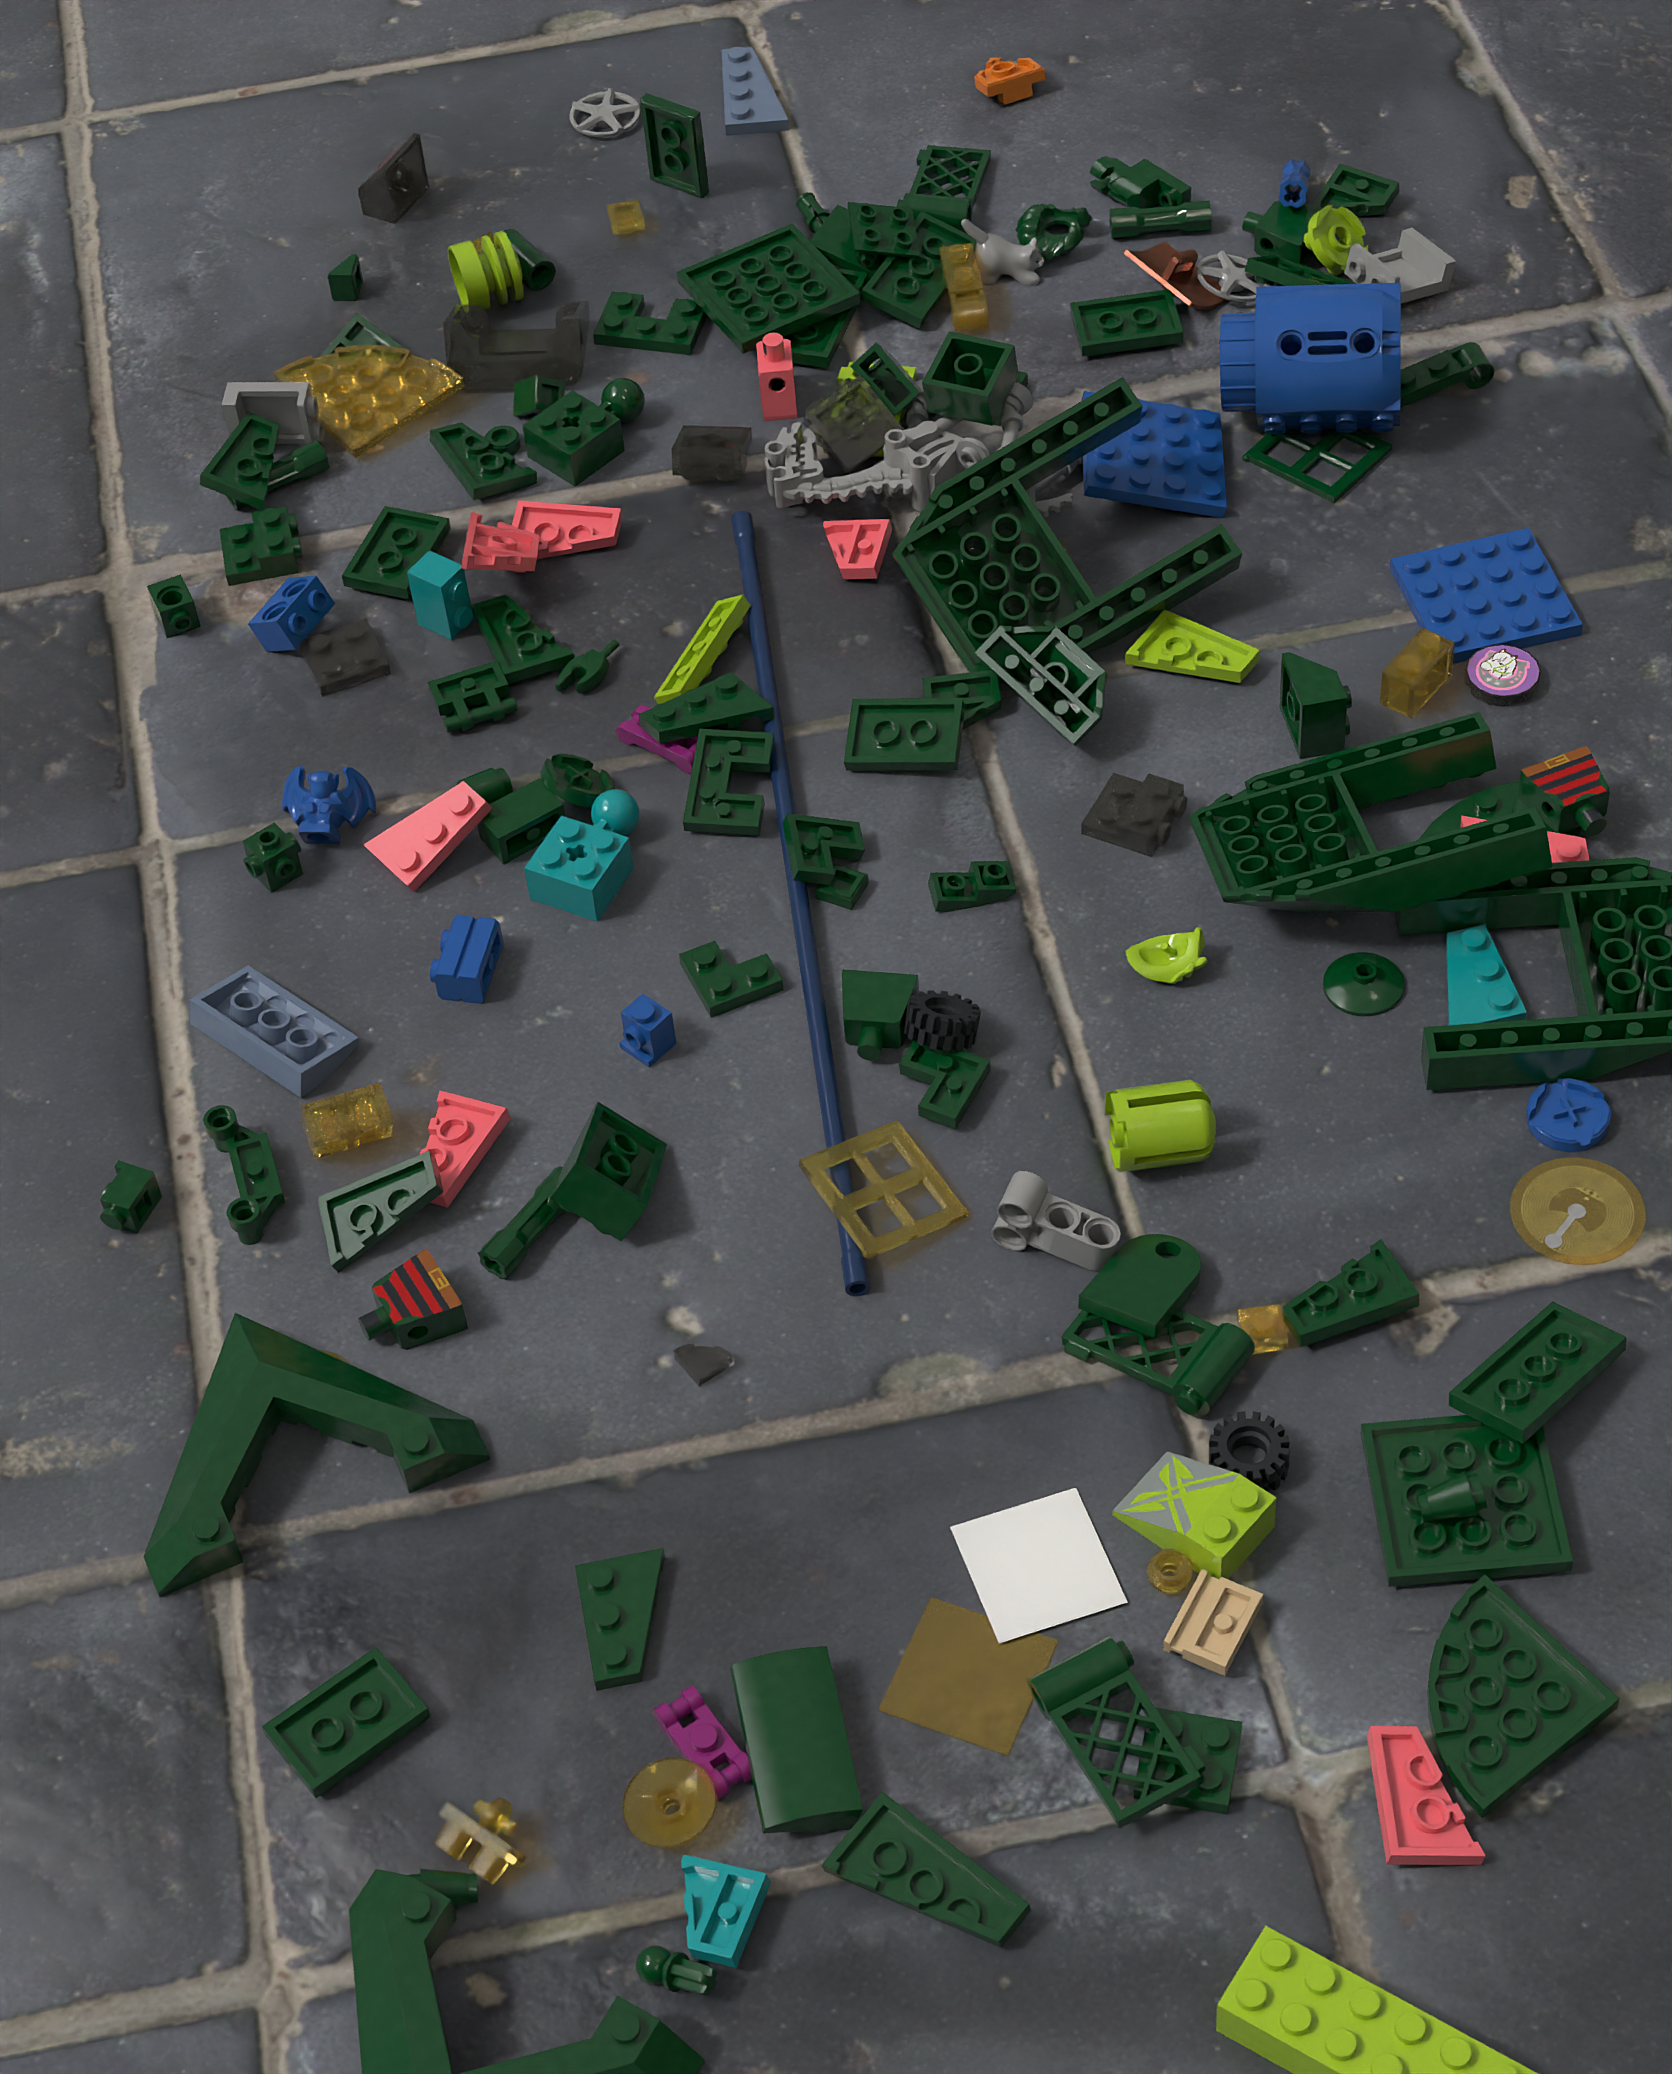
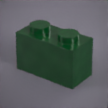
(520, 821)

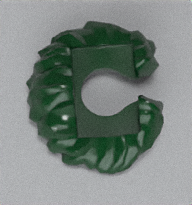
(1039, 217)

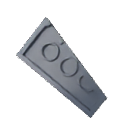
(748, 95)

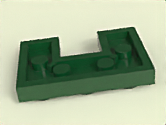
(623, 327)
(708, 799)

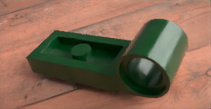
(1445, 369)

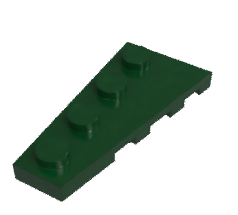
(919, 1869)

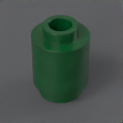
(490, 784)

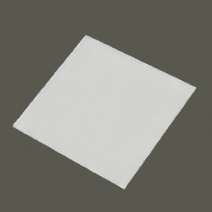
(1038, 1565)

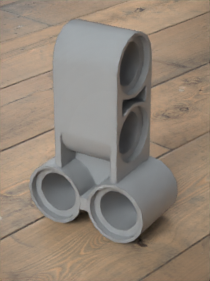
(1030, 1218)

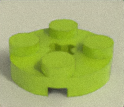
(1322, 239)

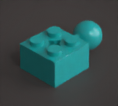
(584, 864)

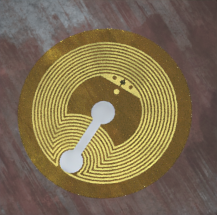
(1577, 1211)

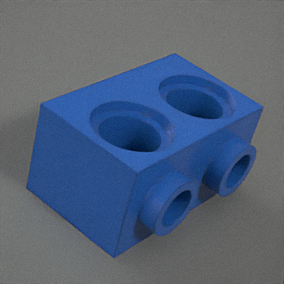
(291, 613)

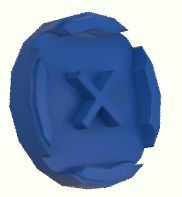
(1568, 1115)

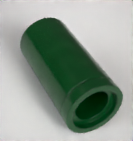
(536, 268)

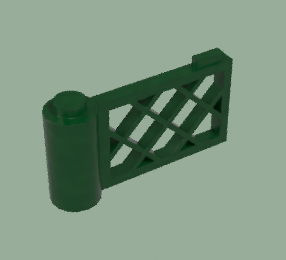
(942, 203)
(1198, 1378)
(1091, 1679)

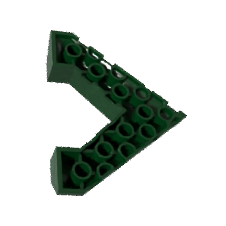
(276, 1379)
(400, 2022)

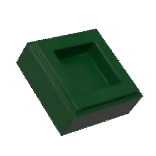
(845, 887)

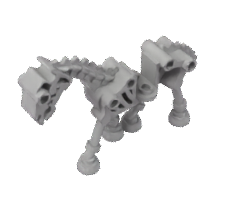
(912, 462)

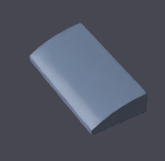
(272, 1030)

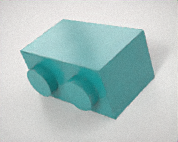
(440, 595)

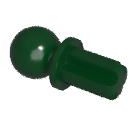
(675, 1971)

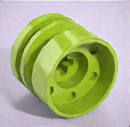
(491, 271)

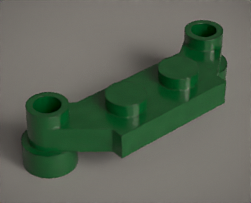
(253, 1170)

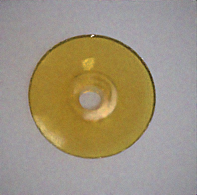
(662, 1785)

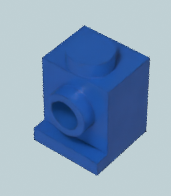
(647, 1030)

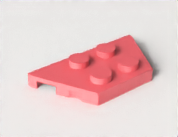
(499, 547)

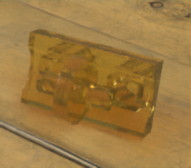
(462, 1830)

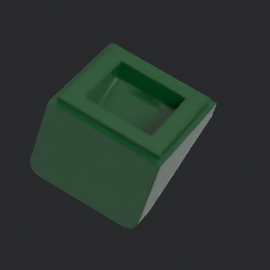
(346, 280)

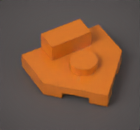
(1009, 79)

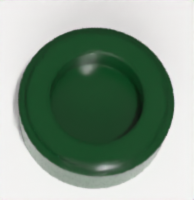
(504, 439)

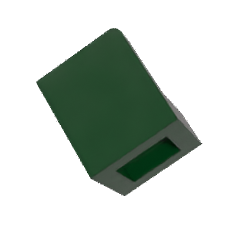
(536, 395)

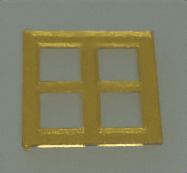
(885, 1189)

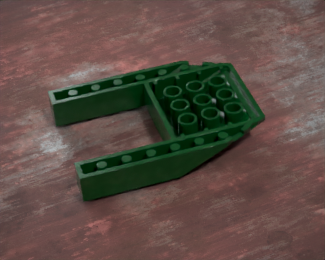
(992, 560)
(1304, 847)
(1619, 965)

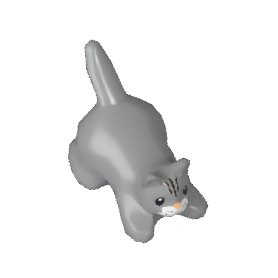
(1002, 257)

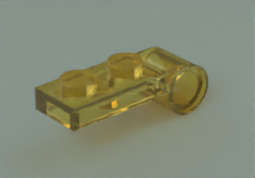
(964, 287)

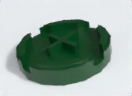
(574, 779)

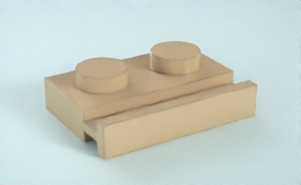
(1213, 1622)

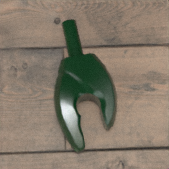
(589, 666)

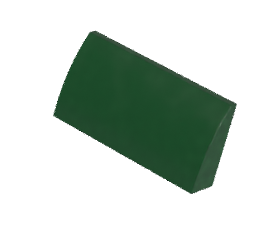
(796, 1741)

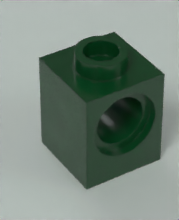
(173, 606)

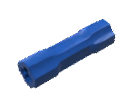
(1294, 183)

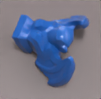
(323, 805)

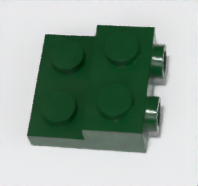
(261, 547)

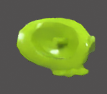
(1168, 956)

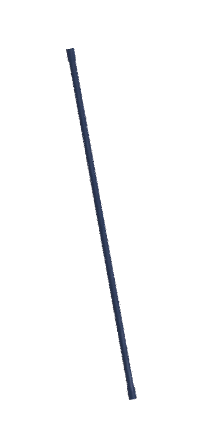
(852, 1261)

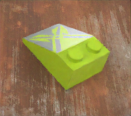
(1201, 1512)

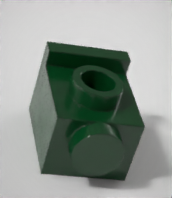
(129, 1198)

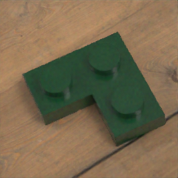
(815, 840)
(727, 987)
(952, 1080)

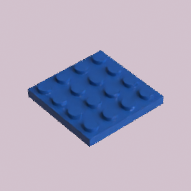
(1162, 462)
(1487, 593)

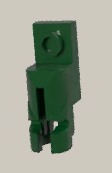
(1138, 185)

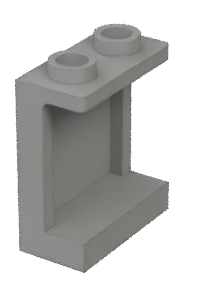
(1415, 264)
(281, 402)

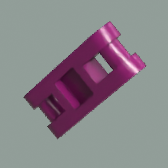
(631, 732)
(703, 1740)

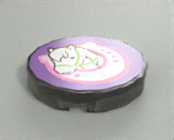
(1502, 675)

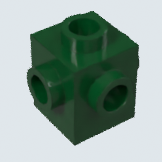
(273, 857)

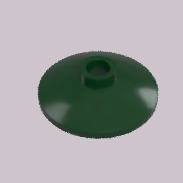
(1363, 984)

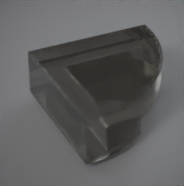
(703, 1362)

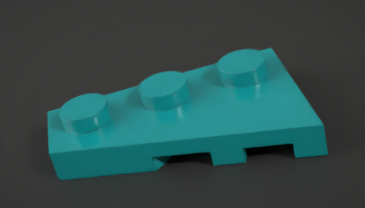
(1478, 980)

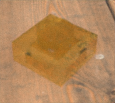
(625, 217)
(1265, 1327)

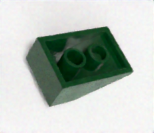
(609, 1172)

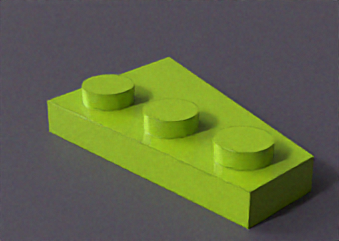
(1191, 649)

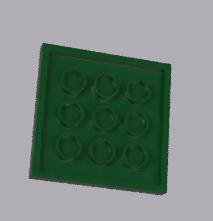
(768, 287)
(1512, 1537)

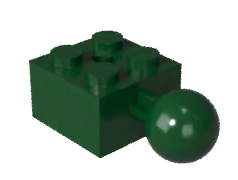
(580, 437)

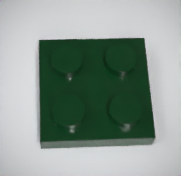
(1216, 1745)

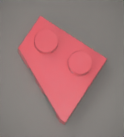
(858, 546)

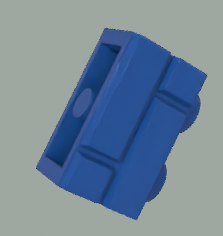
(467, 959)

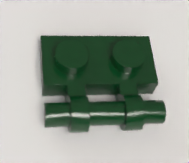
(468, 689)

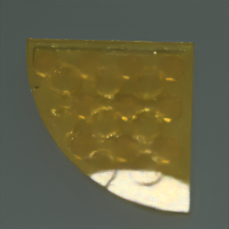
(371, 390)

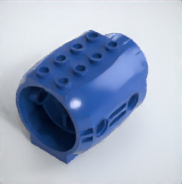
(1315, 358)

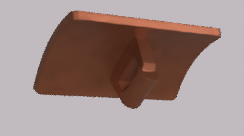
(1178, 274)

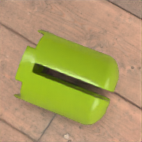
(1160, 1125)

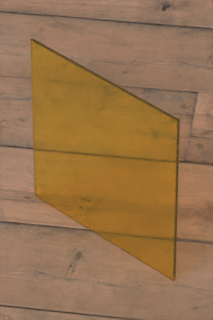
(965, 1680)

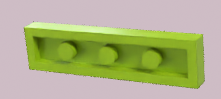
(704, 648)

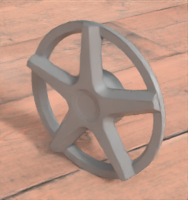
(604, 114)
(1230, 277)

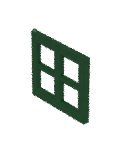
(1296, 473)

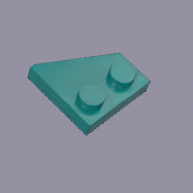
(721, 1908)

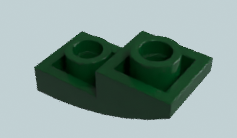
(981, 885)

